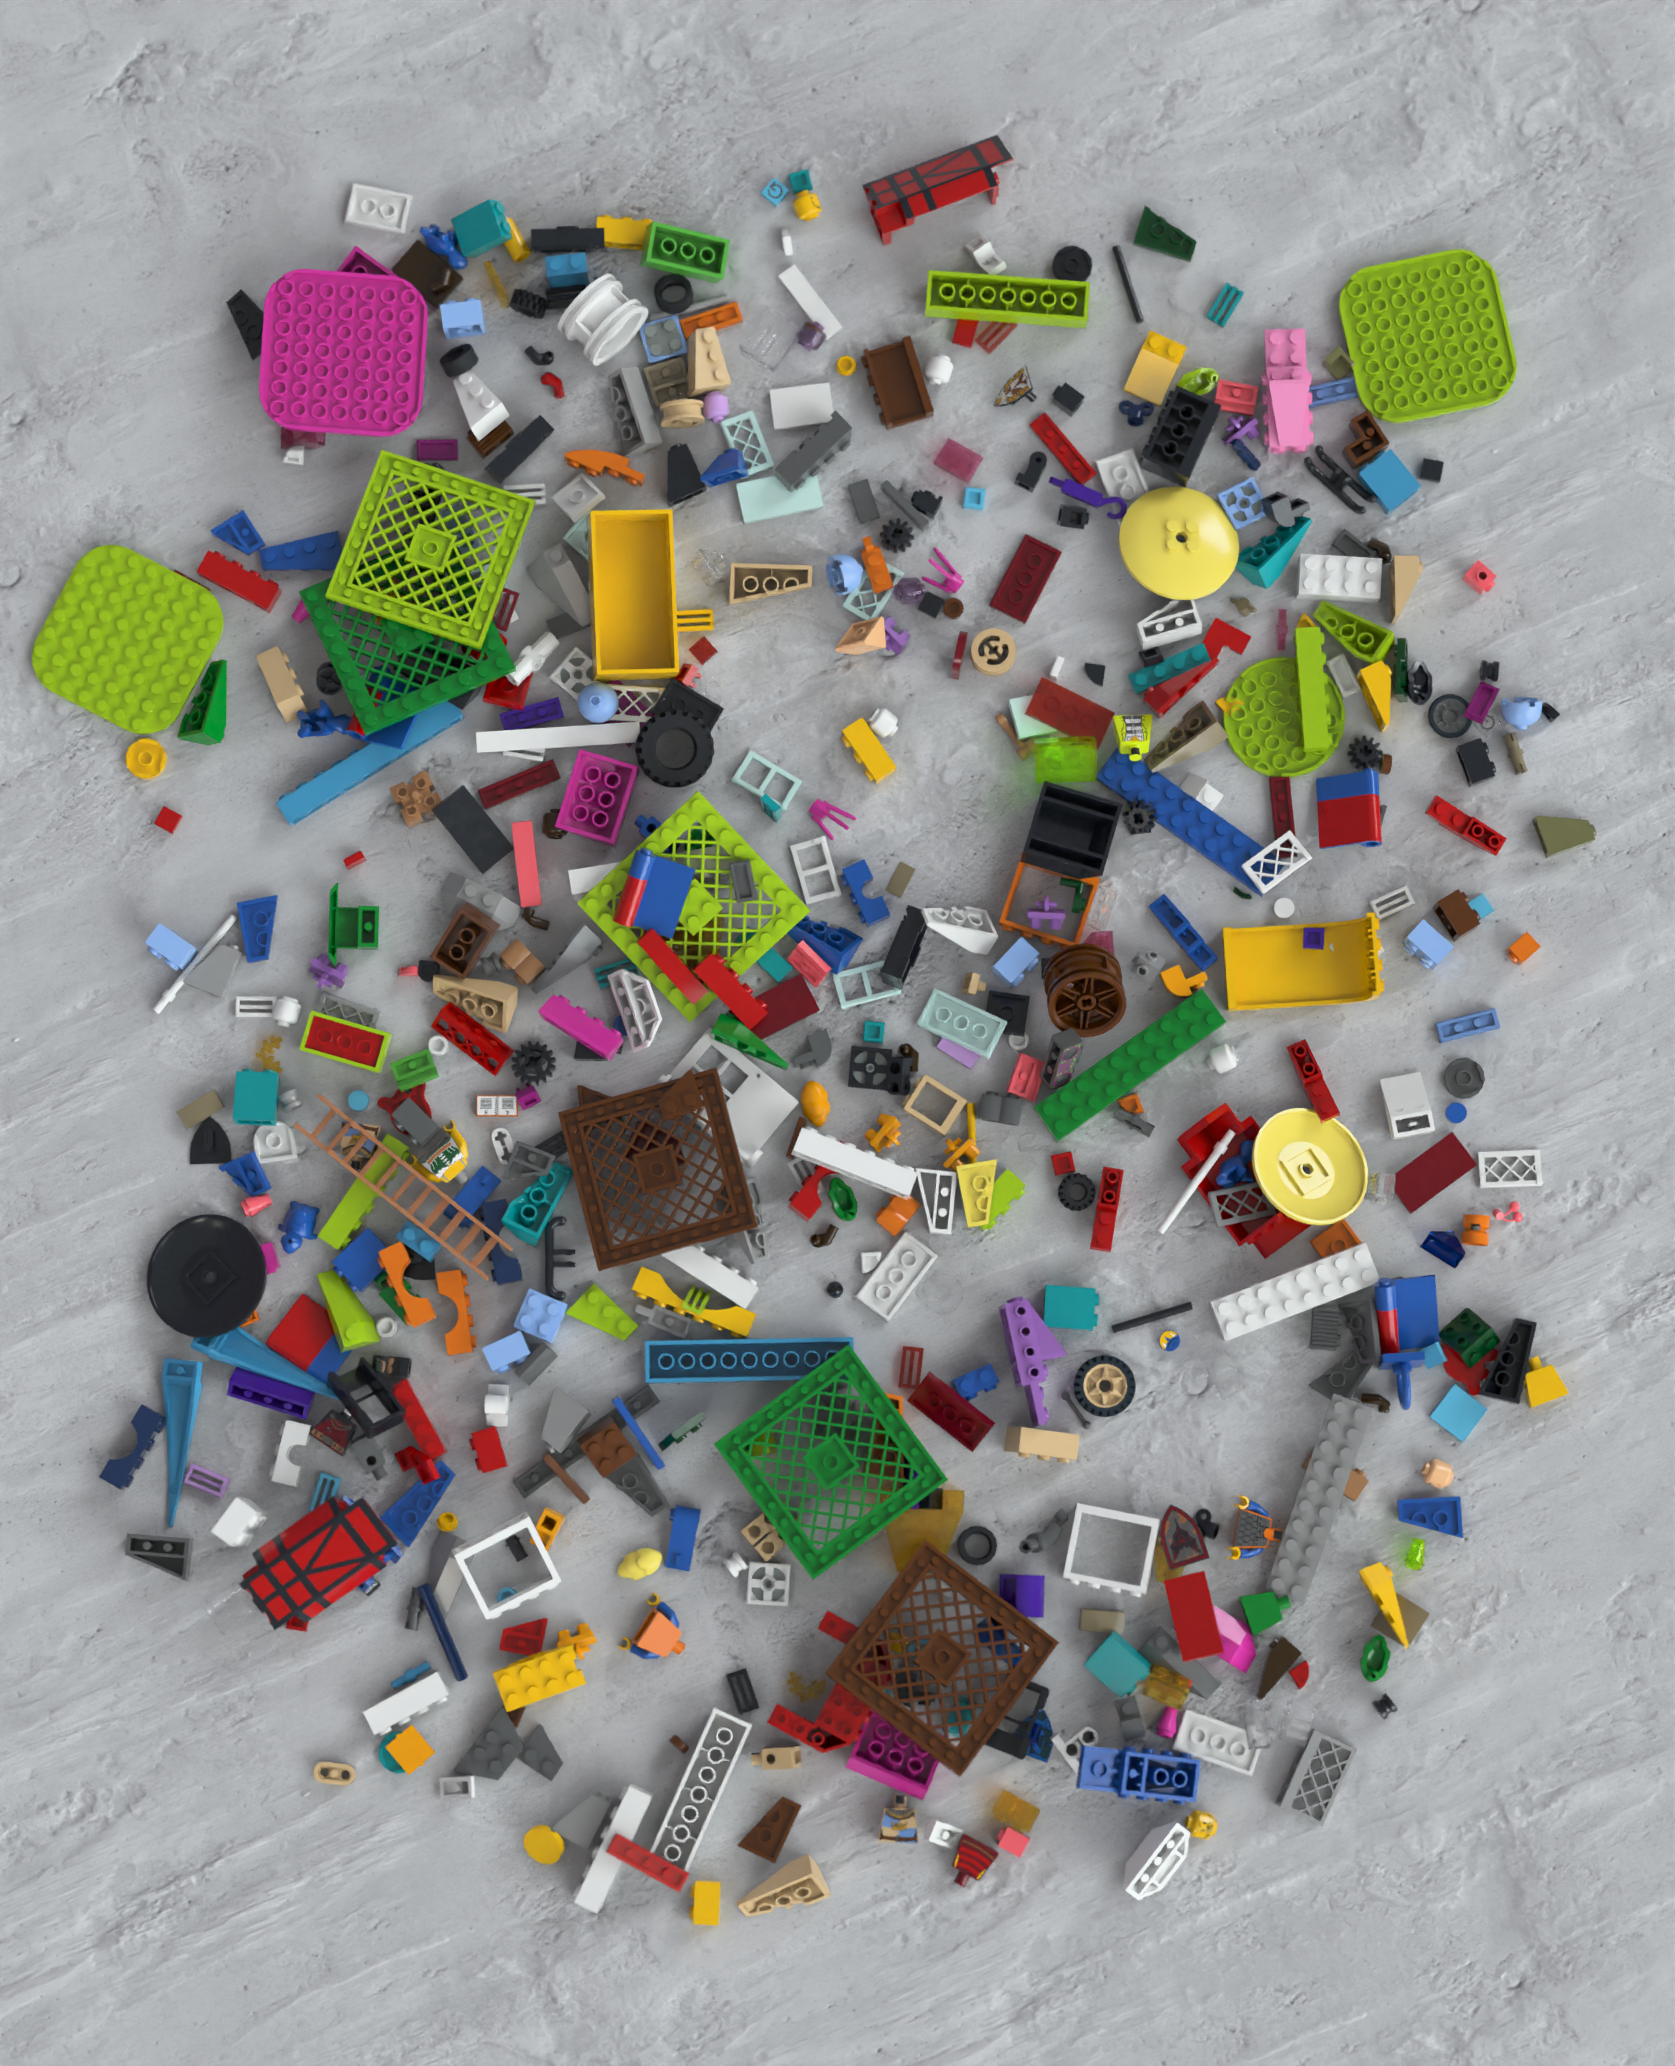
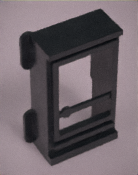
(567, 240)
(519, 449)
(904, 948)
(380, 1387)
(1014, 1744)

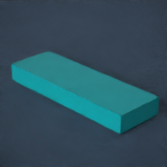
(771, 808)
(770, 961)

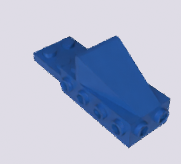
(1139, 1773)

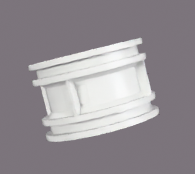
(602, 319)

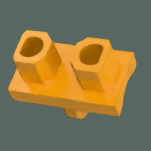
(887, 1134)
(968, 1148)
(580, 1642)

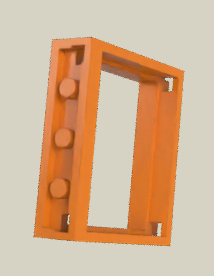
(1046, 938)

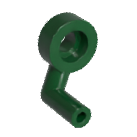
(1078, 901)

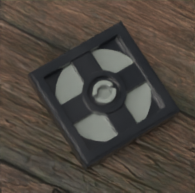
(868, 1068)

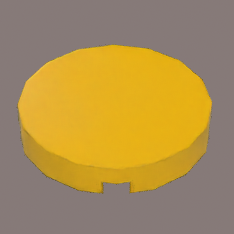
(146, 758)
(543, 1844)

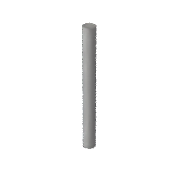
(693, 307)

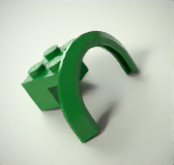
(351, 927)

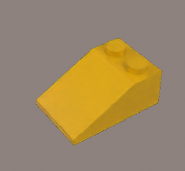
(1155, 368)
(1376, 689)

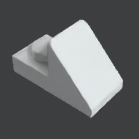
(1201, 791)
(457, 1787)
(943, 1833)

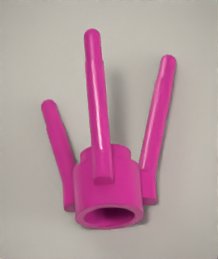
(953, 580)
(821, 810)

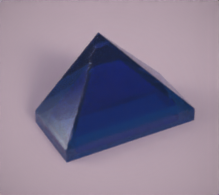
(1444, 1246)

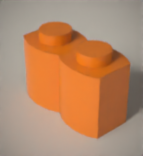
(896, 1214)

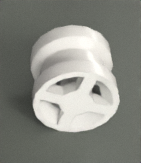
(735, 1564)

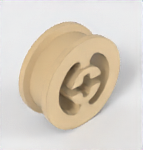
(682, 414)
(1004, 641)

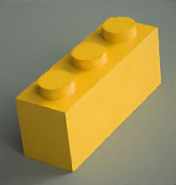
(623, 232)
(868, 751)

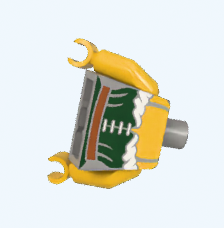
(444, 1159)

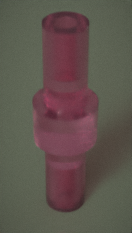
(1282, 629)

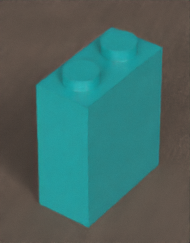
(481, 228)
(256, 1097)
(1070, 1307)
(1118, 1665)

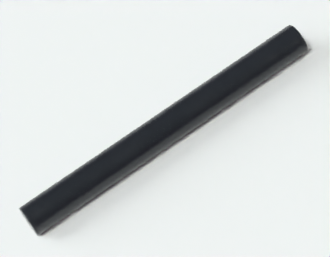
(1127, 284)
(1152, 1317)

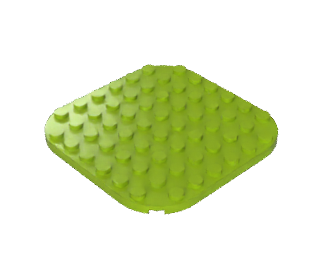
(1427, 336)
(128, 639)

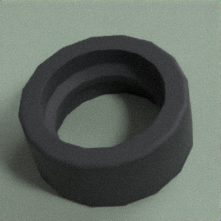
(673, 280)
(992, 1542)

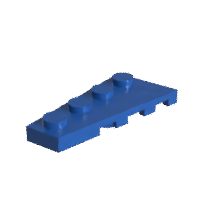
(306, 554)
(417, 1504)

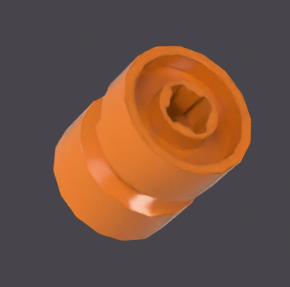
(1475, 1237)

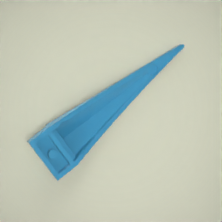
(248, 1353)
(181, 1399)

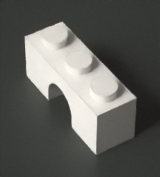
(284, 1470)

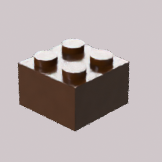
(1457, 915)
(606, 1447)

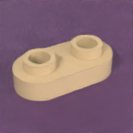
(335, 1773)

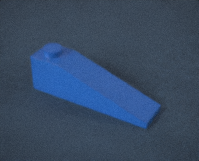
(830, 944)

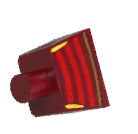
(972, 1859)

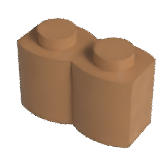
(522, 962)

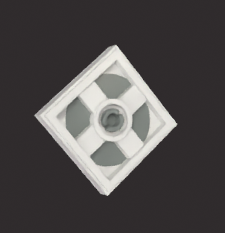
(574, 673)
(768, 1584)

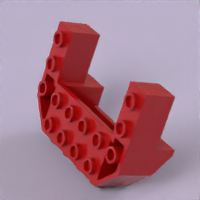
(842, 1713)

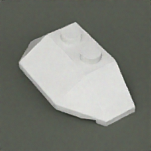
(636, 1007)
(1156, 1860)

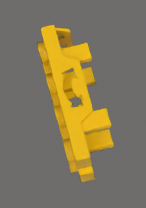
(538, 1677)

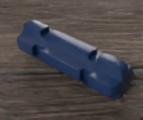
(1245, 454)

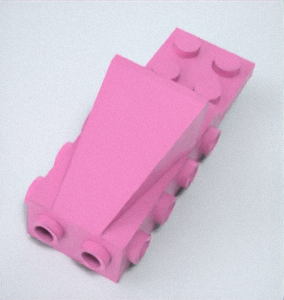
(1286, 392)

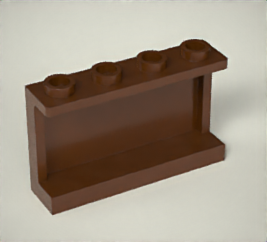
(897, 384)

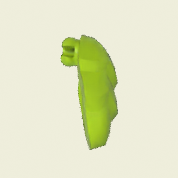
(1199, 380)

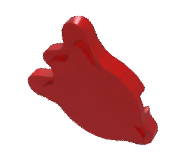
(416, 1095)
(1460, 1372)

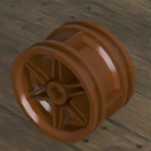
(1084, 990)

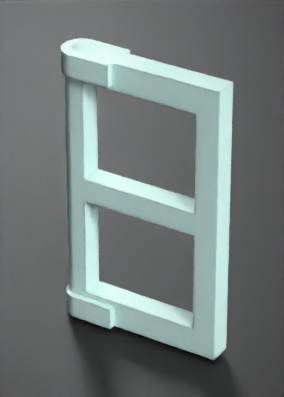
(774, 769)
(843, 1003)

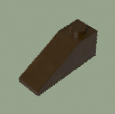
(1277, 1662)

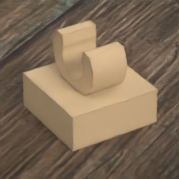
(972, 984)

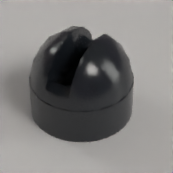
(835, 1294)

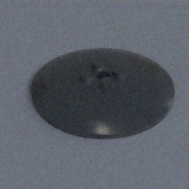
(179, 1272)

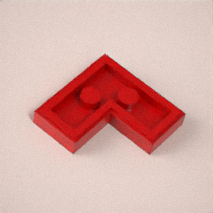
(1225, 635)

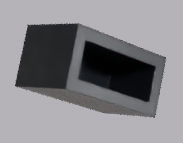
(1475, 762)

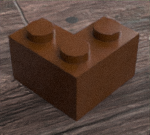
(1369, 440)

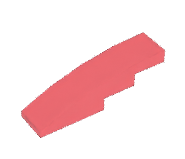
(526, 863)

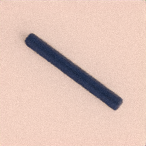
(442, 1632)

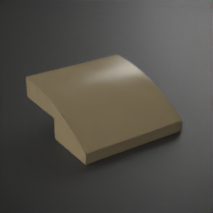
(667, 381)
(1412, 1617)

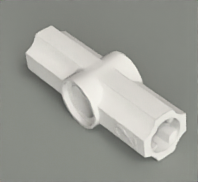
(533, 657)

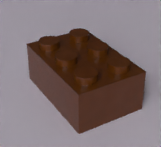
(464, 941)

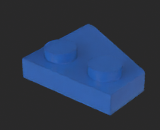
(239, 533)
(248, 1174)

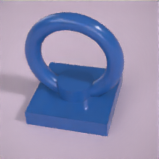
(1402, 1364)

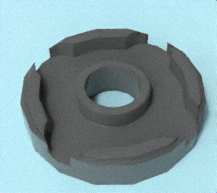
(1475, 1074)

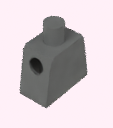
(364, 1448)

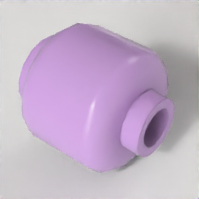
(715, 406)

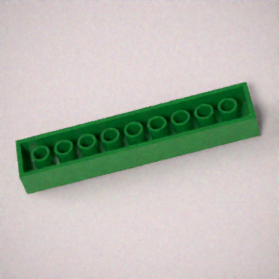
(1129, 1065)

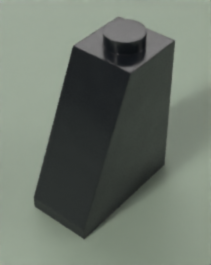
(683, 476)

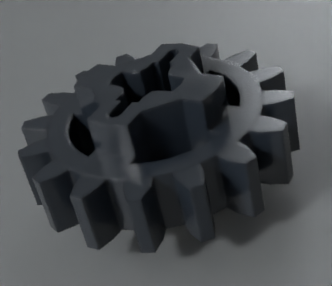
(540, 1058)

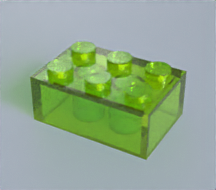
(1065, 759)

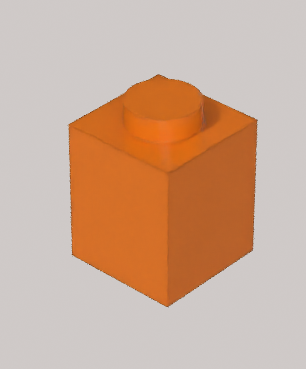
(1522, 949)

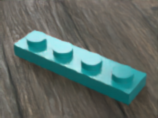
(1170, 668)

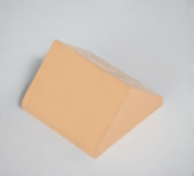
(863, 637)

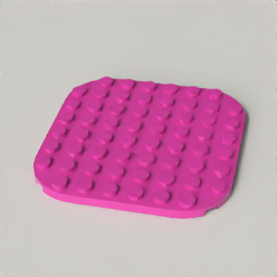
(343, 353)

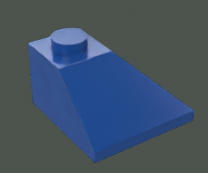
(725, 468)

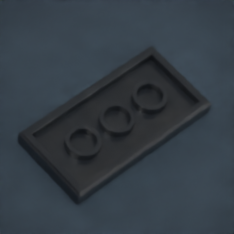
(472, 829)

